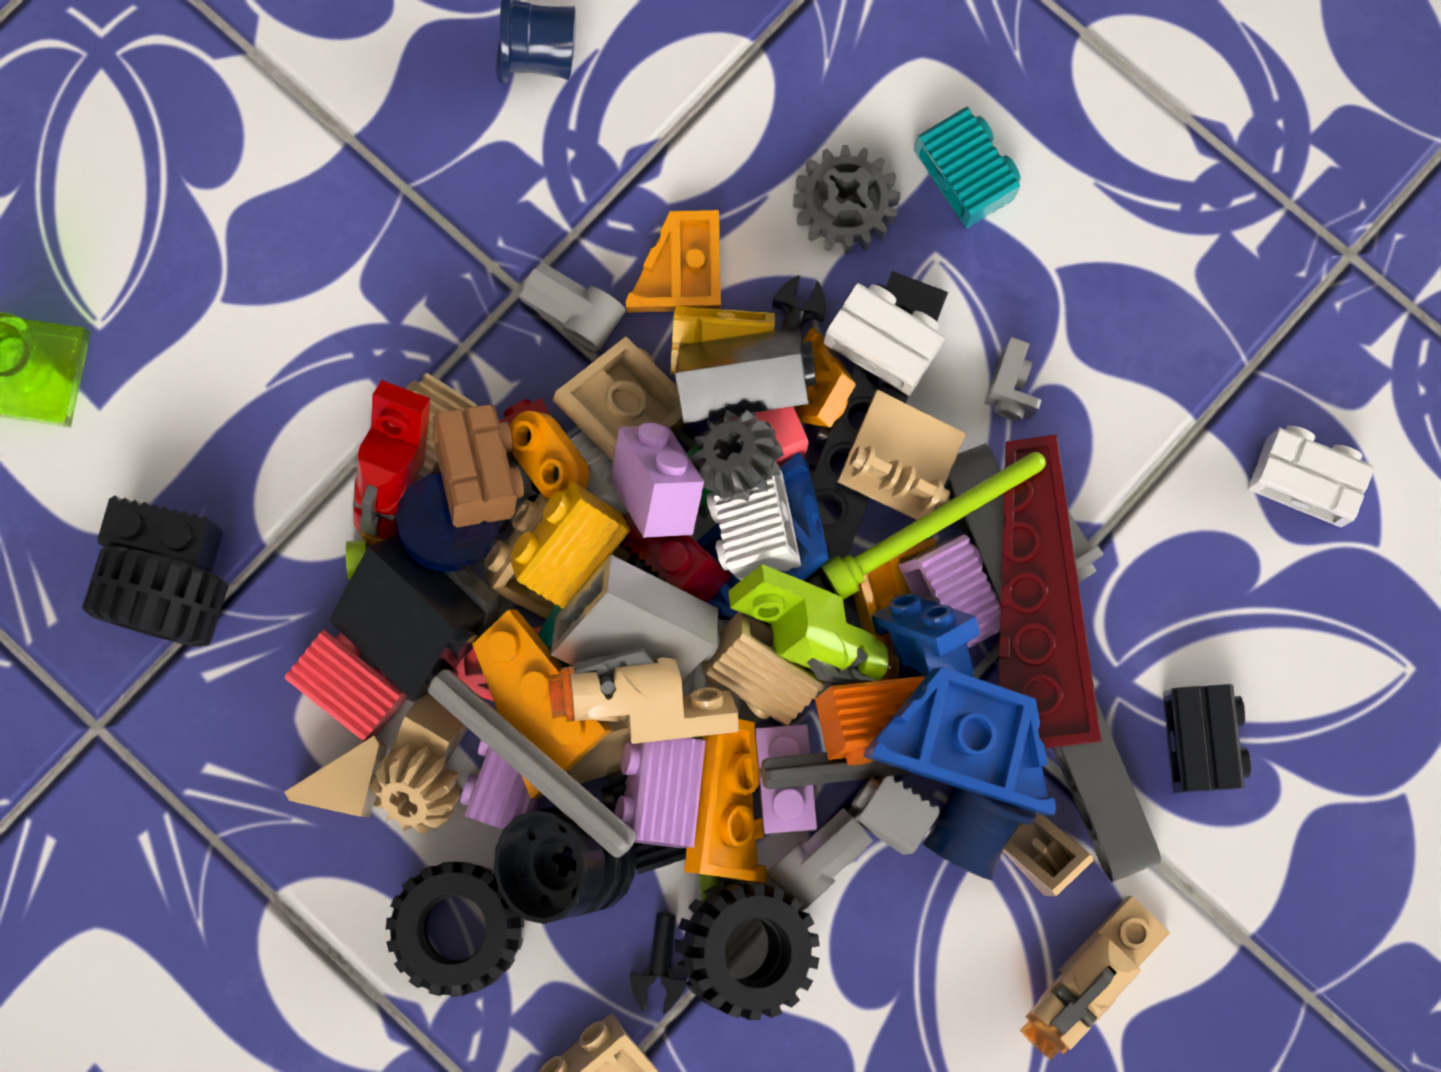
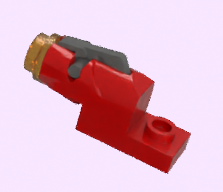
(389, 459)

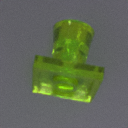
(40, 369)

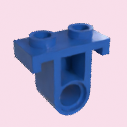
(927, 635)

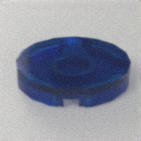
(428, 530)

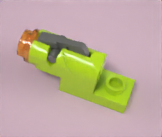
(813, 628)

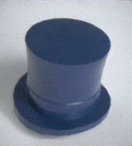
(535, 40)
(975, 831)

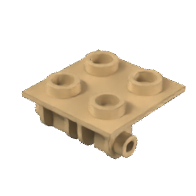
(902, 457)

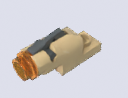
(644, 692)
(1093, 978)

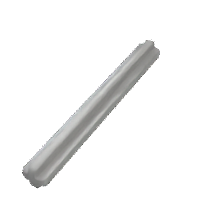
(532, 763)

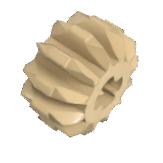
(415, 788)

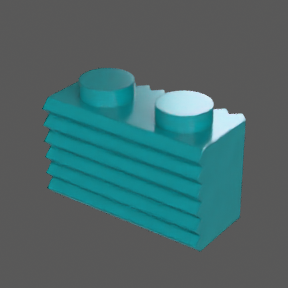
(968, 166)

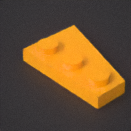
(517, 675)
(725, 815)

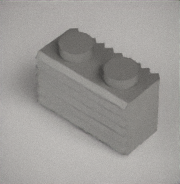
(894, 813)

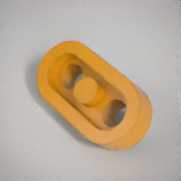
(546, 452)

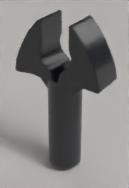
(797, 316)
(660, 965)

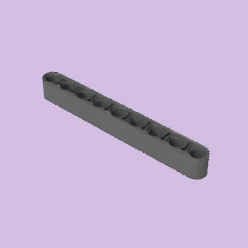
(1090, 770)

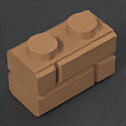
(475, 465)

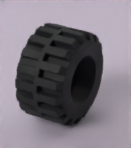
(155, 596)
(410, 936)
(786, 958)

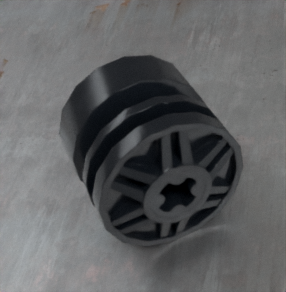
(556, 869)

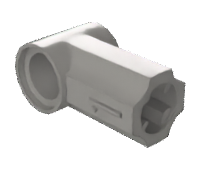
(584, 313)
(812, 866)

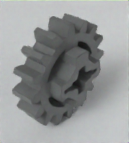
(856, 180)

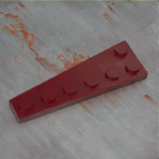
(1041, 604)

